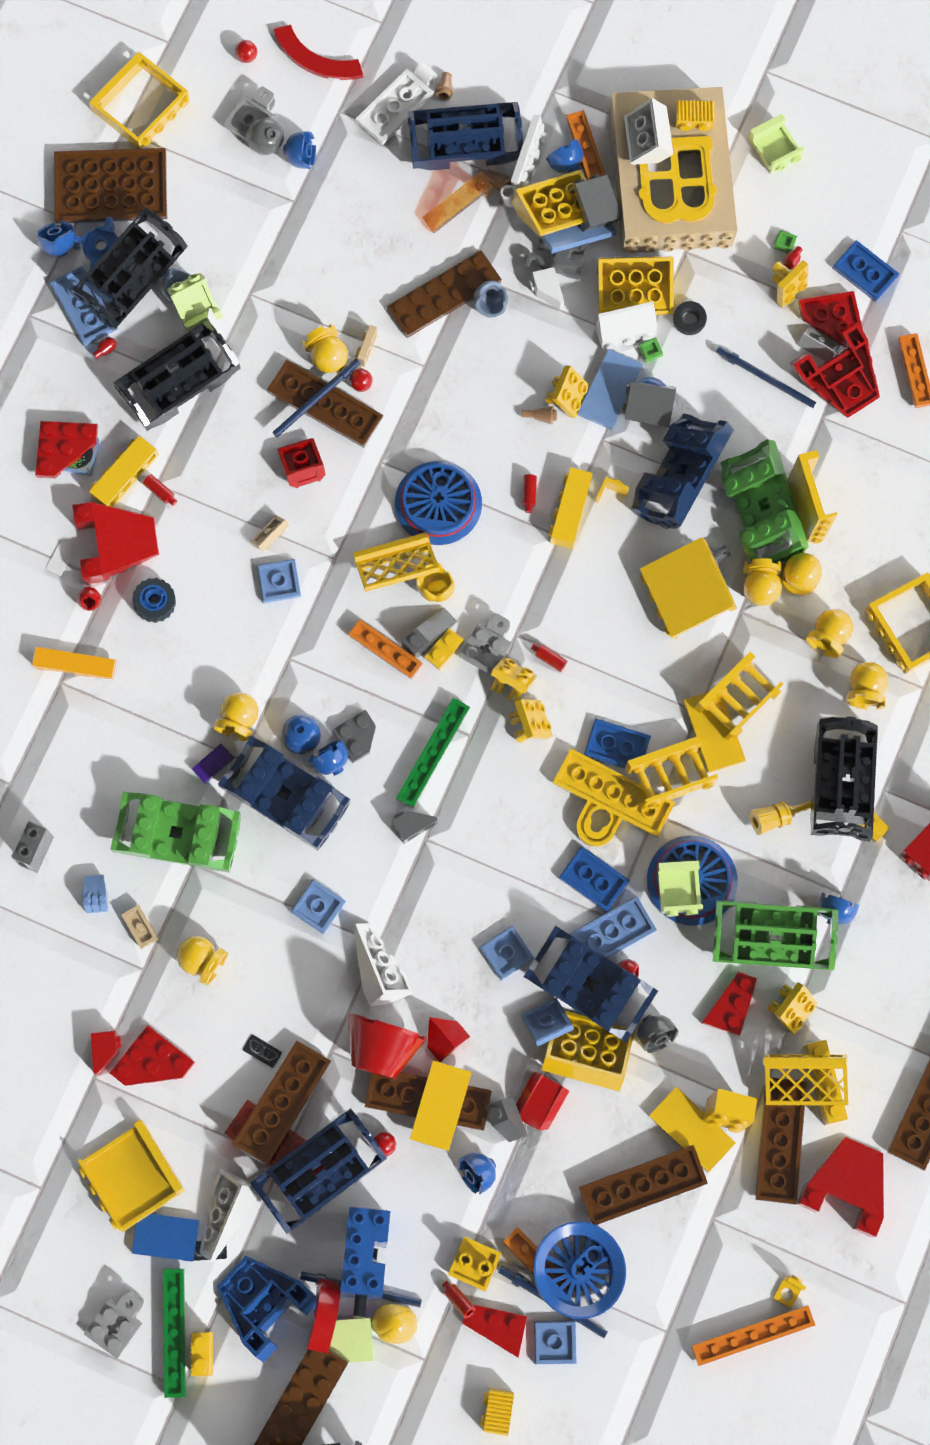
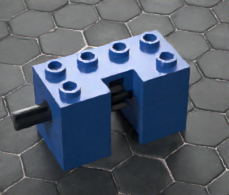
(360, 1275)

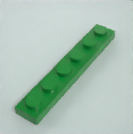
(433, 753)
(174, 1333)

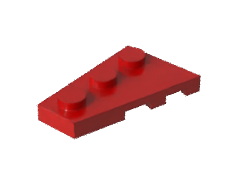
(732, 1006)
(499, 1327)

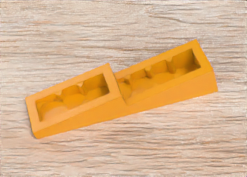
(74, 663)

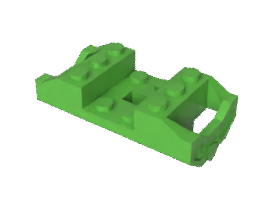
(753, 488)
(154, 828)
(797, 937)

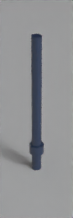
(733, 358)
(342, 374)
(518, 1280)
(386, 1295)

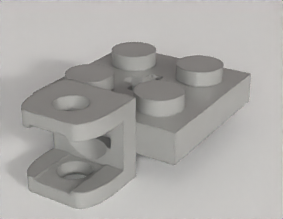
(258, 107)
(491, 636)
(123, 1316)

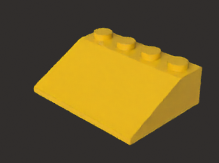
(549, 204)
(635, 281)
(589, 1054)

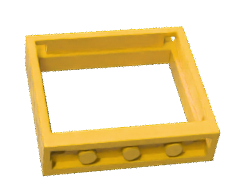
(120, 80)
(884, 630)

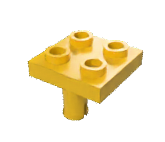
(789, 281)
(568, 392)
(512, 674)
(533, 719)
(795, 1007)
(474, 1264)

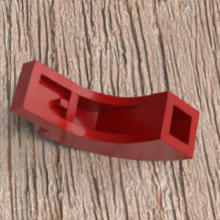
(324, 1316)

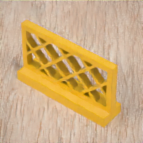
(393, 553)
(810, 1062)

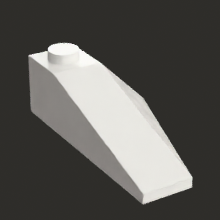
(379, 975)
(231, 1205)

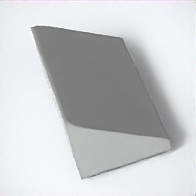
(818, 344)

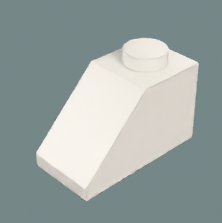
(547, 287)

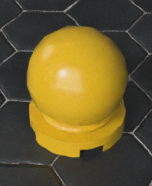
(326, 350)
(801, 574)
(762, 583)
(831, 631)
(867, 685)
(238, 714)
(198, 957)

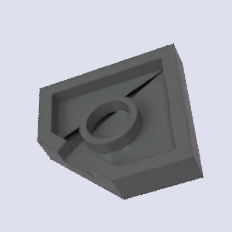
(357, 735)

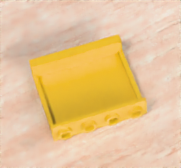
(807, 500)
(687, 587)
(131, 1177)

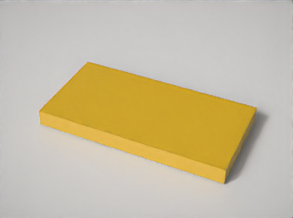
(715, 749)
(440, 1105)
(685, 1125)

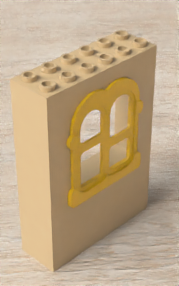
(680, 226)

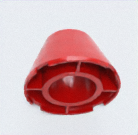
(381, 1046)

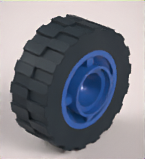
(154, 611)

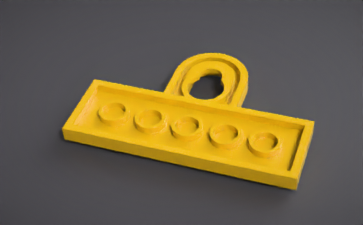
(609, 792)

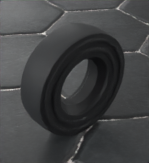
(689, 329)

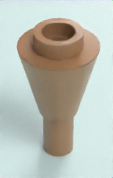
(544, 414)

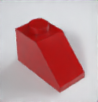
(104, 1049)

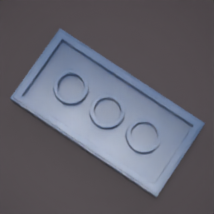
(574, 237)
(84, 320)
(608, 389)
(616, 928)

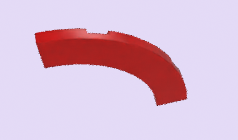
(315, 63)

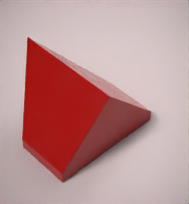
(444, 1037)

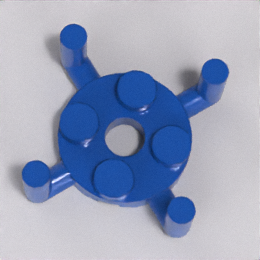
(91, 239)

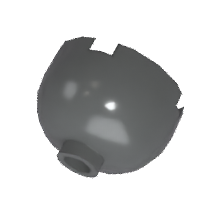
(265, 135)
(655, 1032)

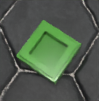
(785, 241)
(650, 350)

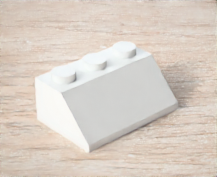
(648, 133)
(626, 325)

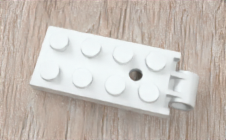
(390, 108)
(527, 159)

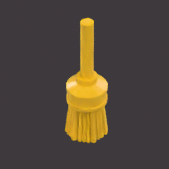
(775, 816)

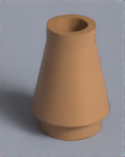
(444, 88)
(497, 180)

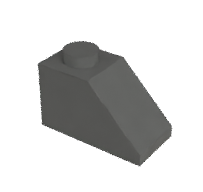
(412, 824)
(506, 1119)

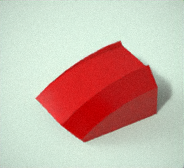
(302, 463)
(540, 1101)

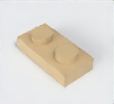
(369, 338)
(269, 533)
(140, 927)

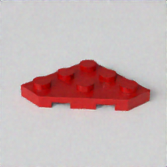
(830, 313)
(62, 445)
(151, 1061)

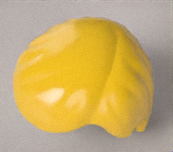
(436, 586)
(394, 1323)

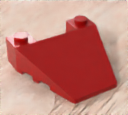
(845, 379)
(121, 537)
(853, 1176)

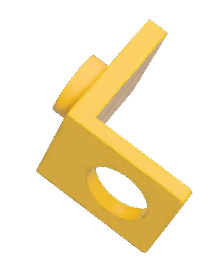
(615, 485)
(794, 1284)

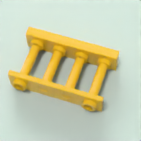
(721, 691)
(673, 754)

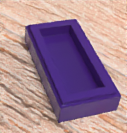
(213, 763)

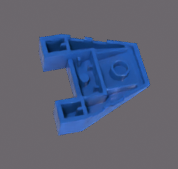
(256, 1300)

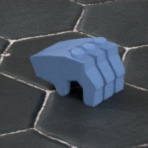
(95, 894)

